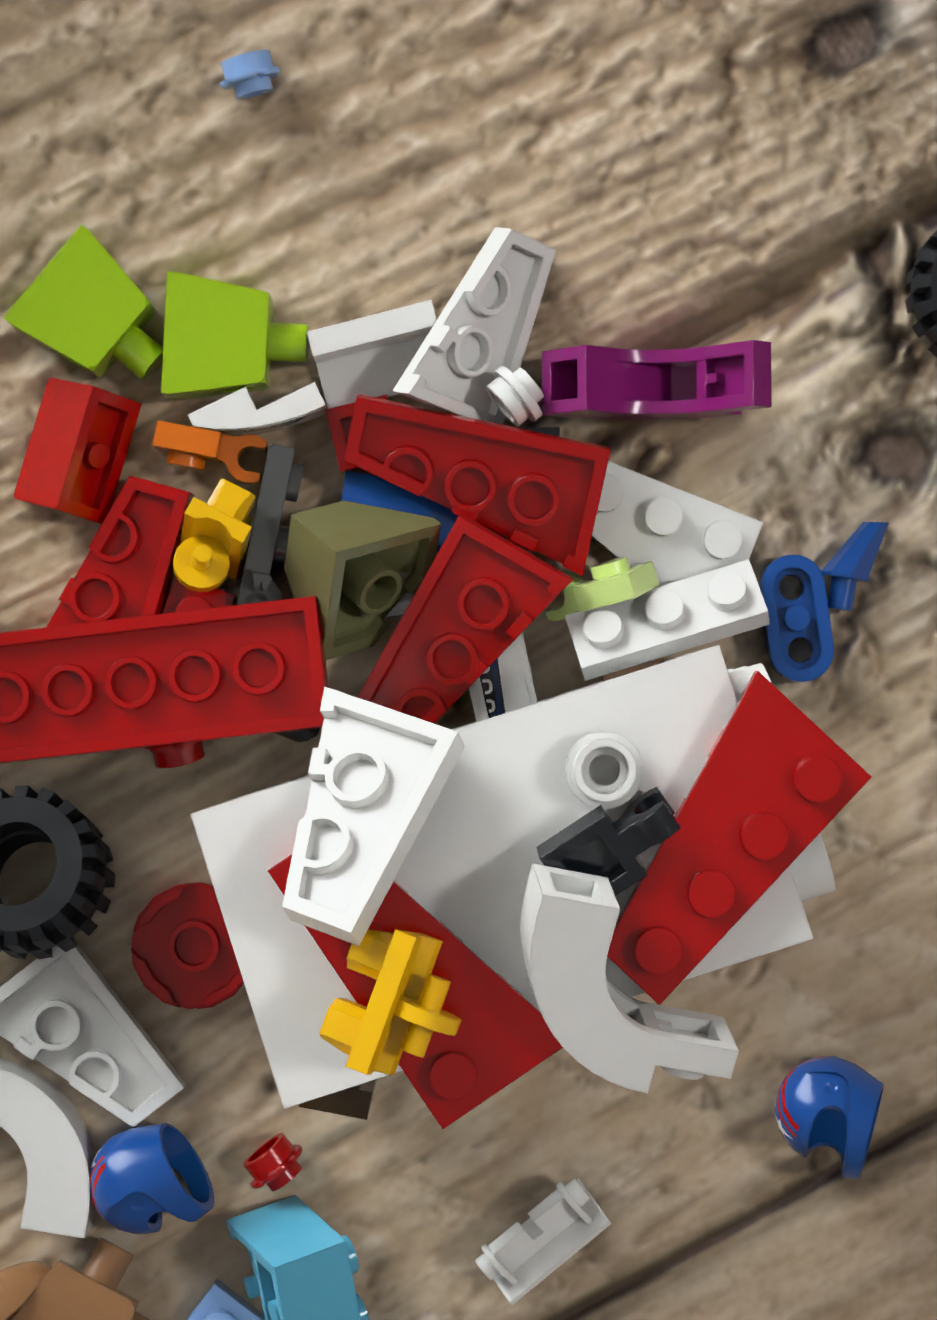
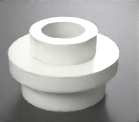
(515, 395)
(629, 769)

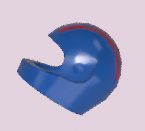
(831, 1106)
(136, 1180)

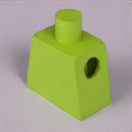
(88, 310)
(222, 338)

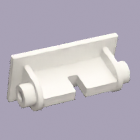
(543, 1242)

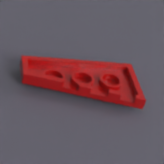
(505, 477)
(128, 557)
(460, 620)
(743, 823)
(498, 1030)

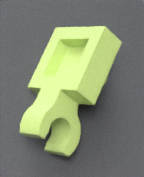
(610, 583)

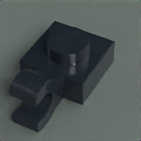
(612, 848)

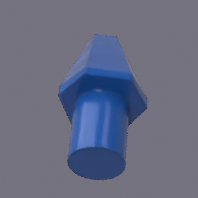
(853, 564)

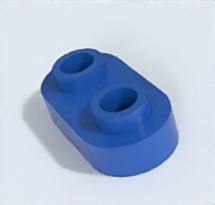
(801, 618)

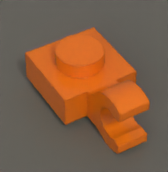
(192, 446)

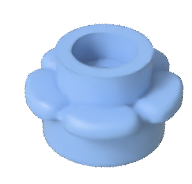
(249, 74)

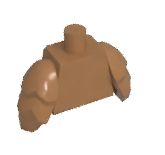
(67, 1293)

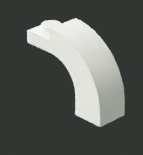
(565, 949)
(54, 1151)

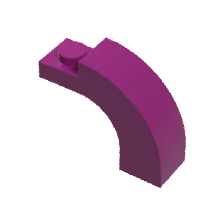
(656, 383)

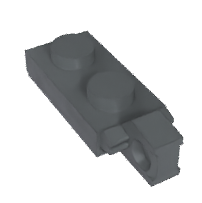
(268, 538)

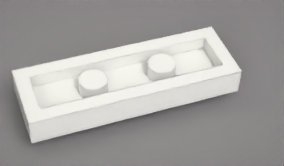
(668, 620)

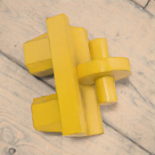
(214, 538)
(401, 1007)

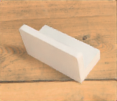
(369, 352)

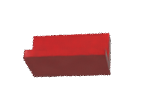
(77, 449)

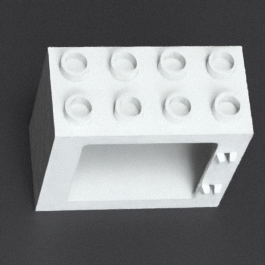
(480, 849)

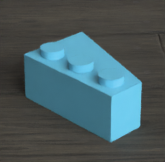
(298, 1263)

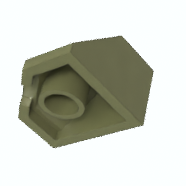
(357, 567)

